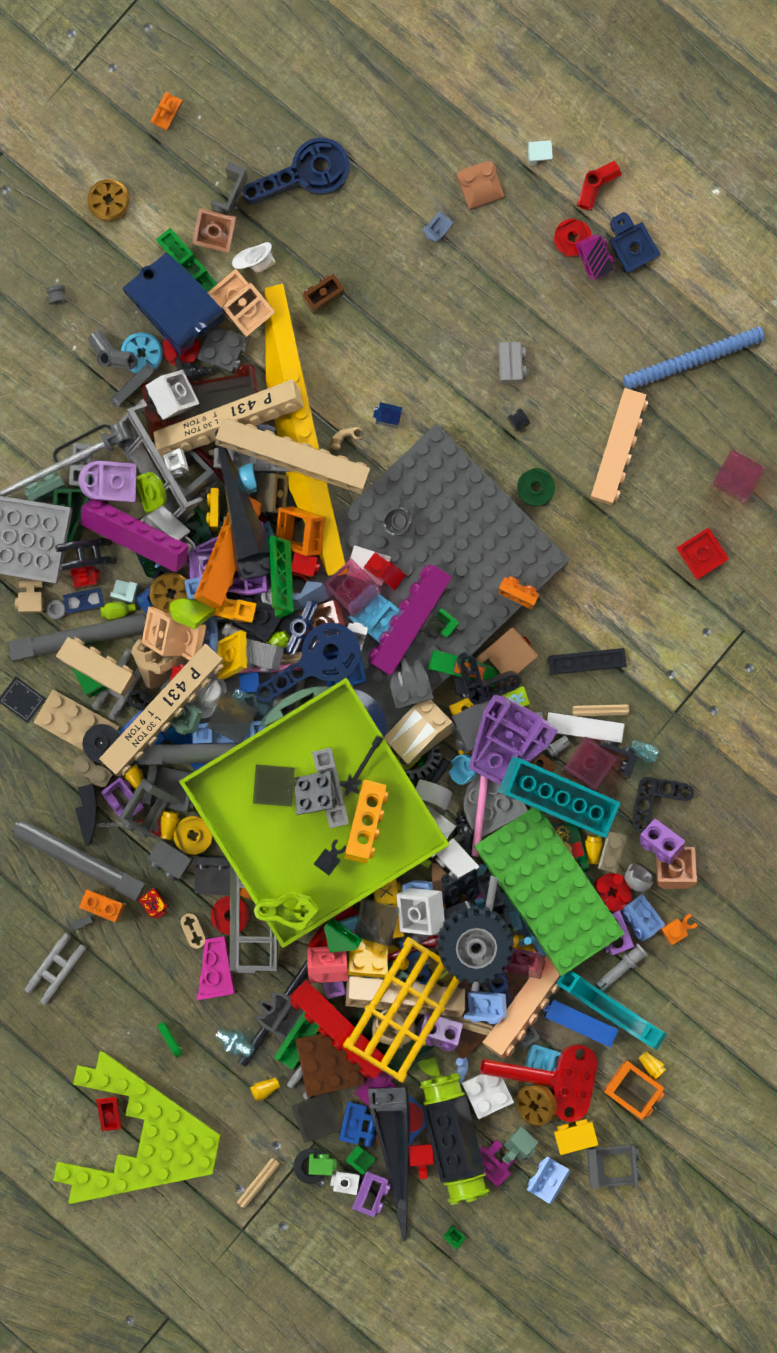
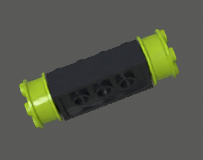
(453, 1139)

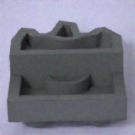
(409, 684)
(278, 1015)

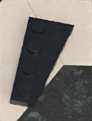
(264, 619)

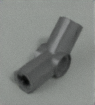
(107, 355)

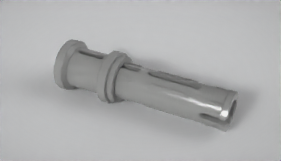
(629, 961)

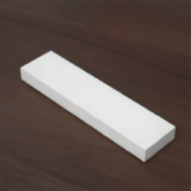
(586, 727)

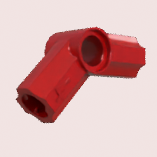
(603, 176)

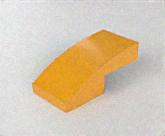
(236, 610)

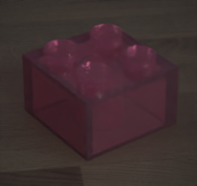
(737, 476)
(352, 587)
(589, 763)

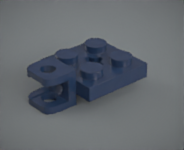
(628, 234)

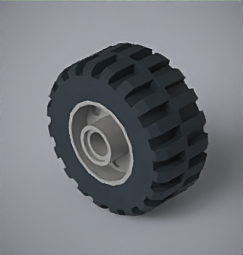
(477, 962)

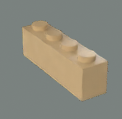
(95, 666)

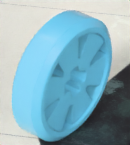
(145, 341)

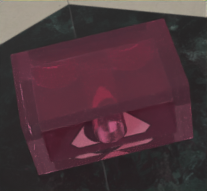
(526, 963)

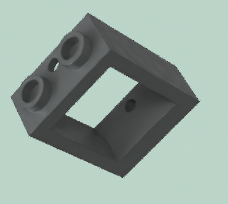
(205, 481)

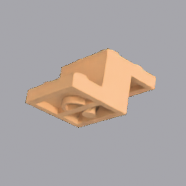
(241, 302)
(170, 637)

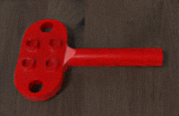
(570, 1081)

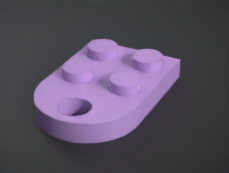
(110, 481)

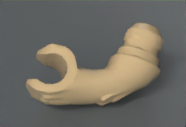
(339, 437)

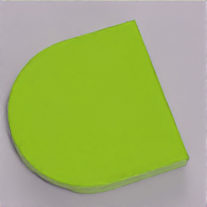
(151, 491)
(190, 612)

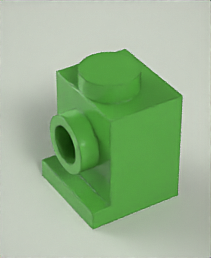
(321, 1164)

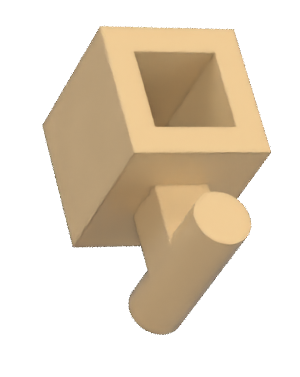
(30, 601)

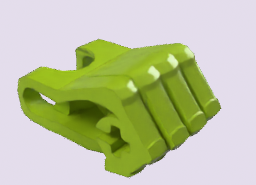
(278, 912)

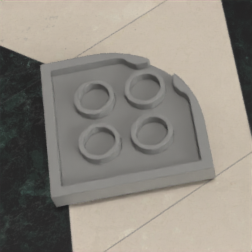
(498, 807)

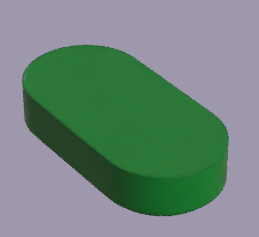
(170, 1040)

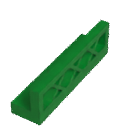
(281, 576)
(288, 1051)

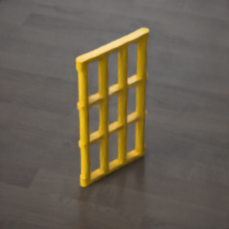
(387, 1019)

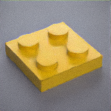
(213, 503)
(233, 652)
(368, 960)

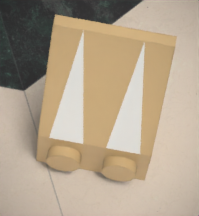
(418, 731)

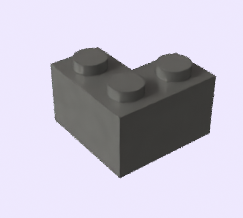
(169, 859)

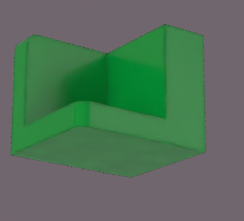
(451, 623)
(360, 1159)

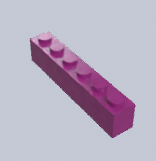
(134, 534)
(409, 619)

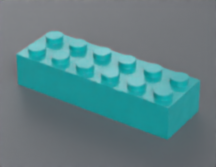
(559, 797)

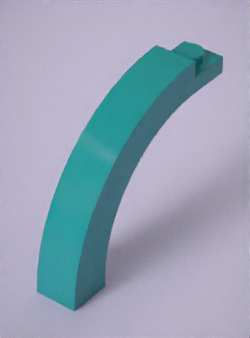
(611, 1009)

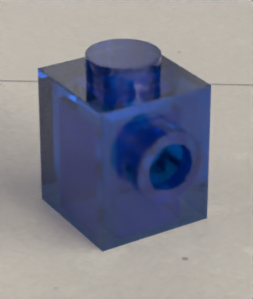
(388, 415)

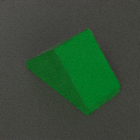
(340, 938)

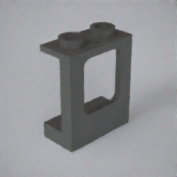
(596, 1166)

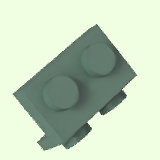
(44, 488)
(188, 720)

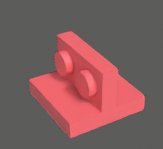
(326, 966)

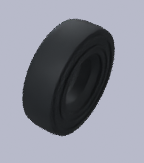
(299, 1170)

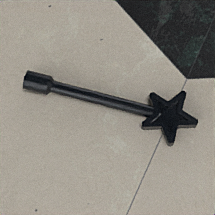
(352, 783)

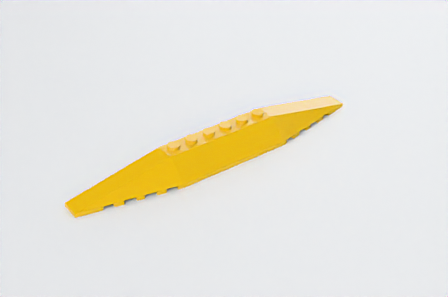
(281, 366)

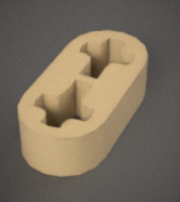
(197, 928)

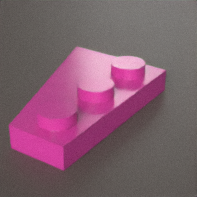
(216, 975)

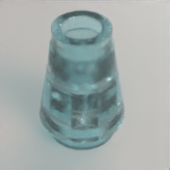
(645, 751)

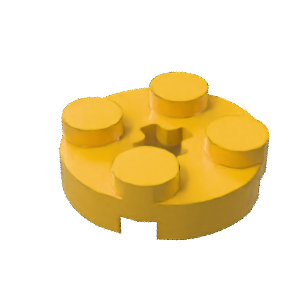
(188, 845)

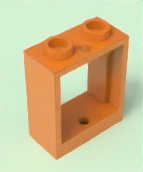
(312, 534)
(110, 908)
(619, 1076)

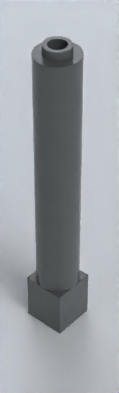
(31, 647)
(183, 753)
(78, 859)

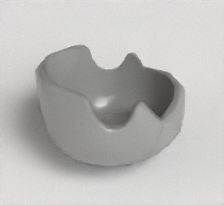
(638, 878)

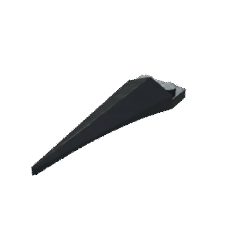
(248, 537)
(392, 1122)

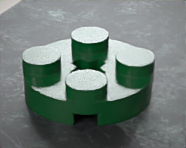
(545, 482)

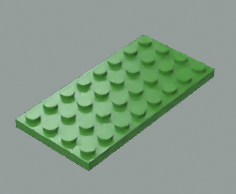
(549, 890)

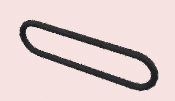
(79, 437)

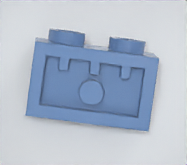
(642, 918)

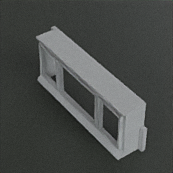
(138, 456)
(235, 886)

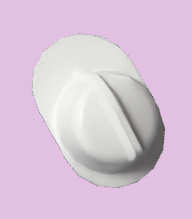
(256, 258)
(209, 696)

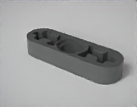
(132, 385)

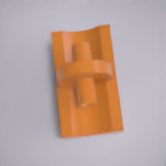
(166, 111)

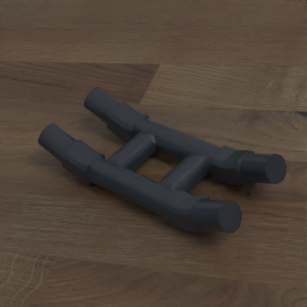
(82, 561)

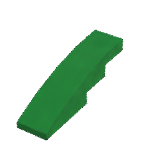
(182, 254)

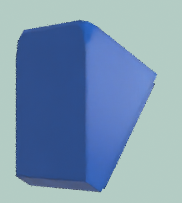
(249, 682)

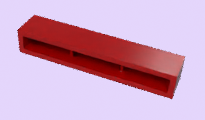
(334, 1025)

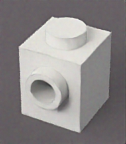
(345, 1182)

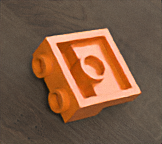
(514, 591)

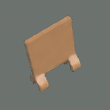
(509, 653)

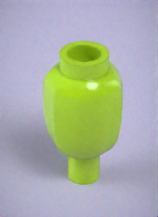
(116, 610)
(279, 639)

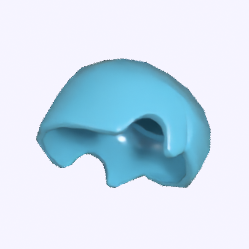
(247, 477)
(460, 770)

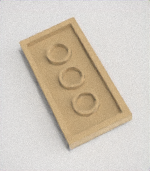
(68, 718)

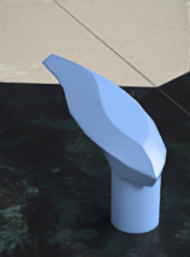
(462, 1067)

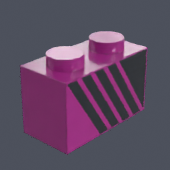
(595, 256)

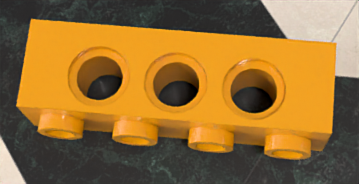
(355, 850)

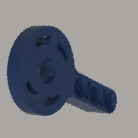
(304, 173)
(314, 661)

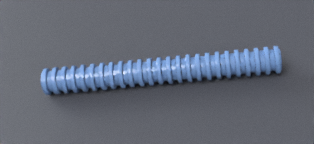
(694, 358)

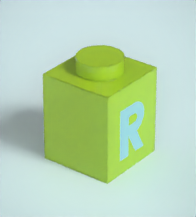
(519, 696)

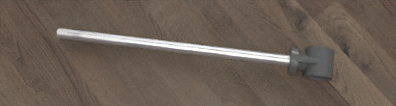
(120, 436)

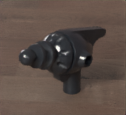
(191, 372)
(463, 833)

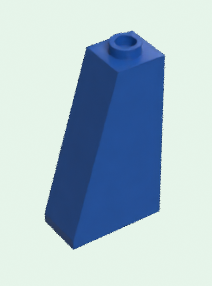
(580, 1023)

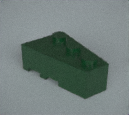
(74, 499)

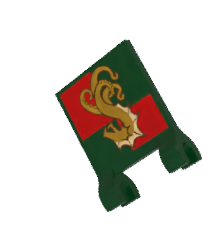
(571, 838)

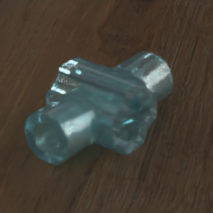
(241, 695)
(234, 1042)

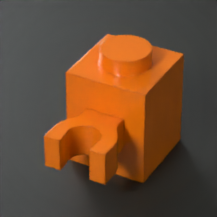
(676, 930)

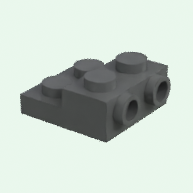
(223, 349)

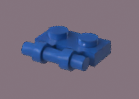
(353, 1124)

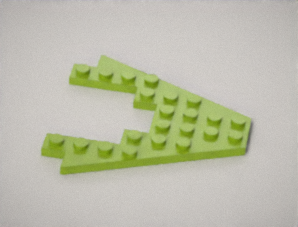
(171, 1144)

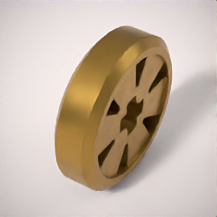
(98, 205)
(159, 590)
(531, 1113)

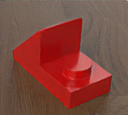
(384, 571)
(109, 1113)

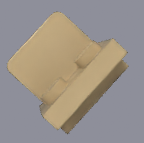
(152, 666)

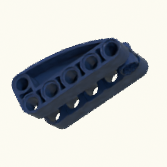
(174, 303)

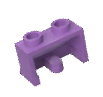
(126, 788)
(363, 1191)

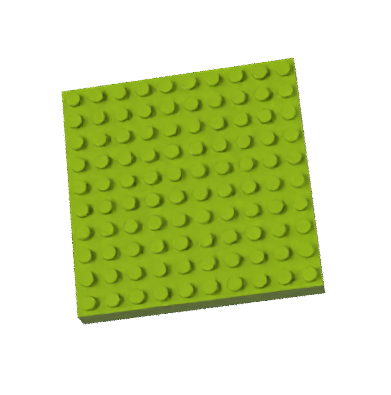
(277, 848)

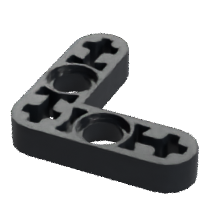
(483, 686)
(656, 791)

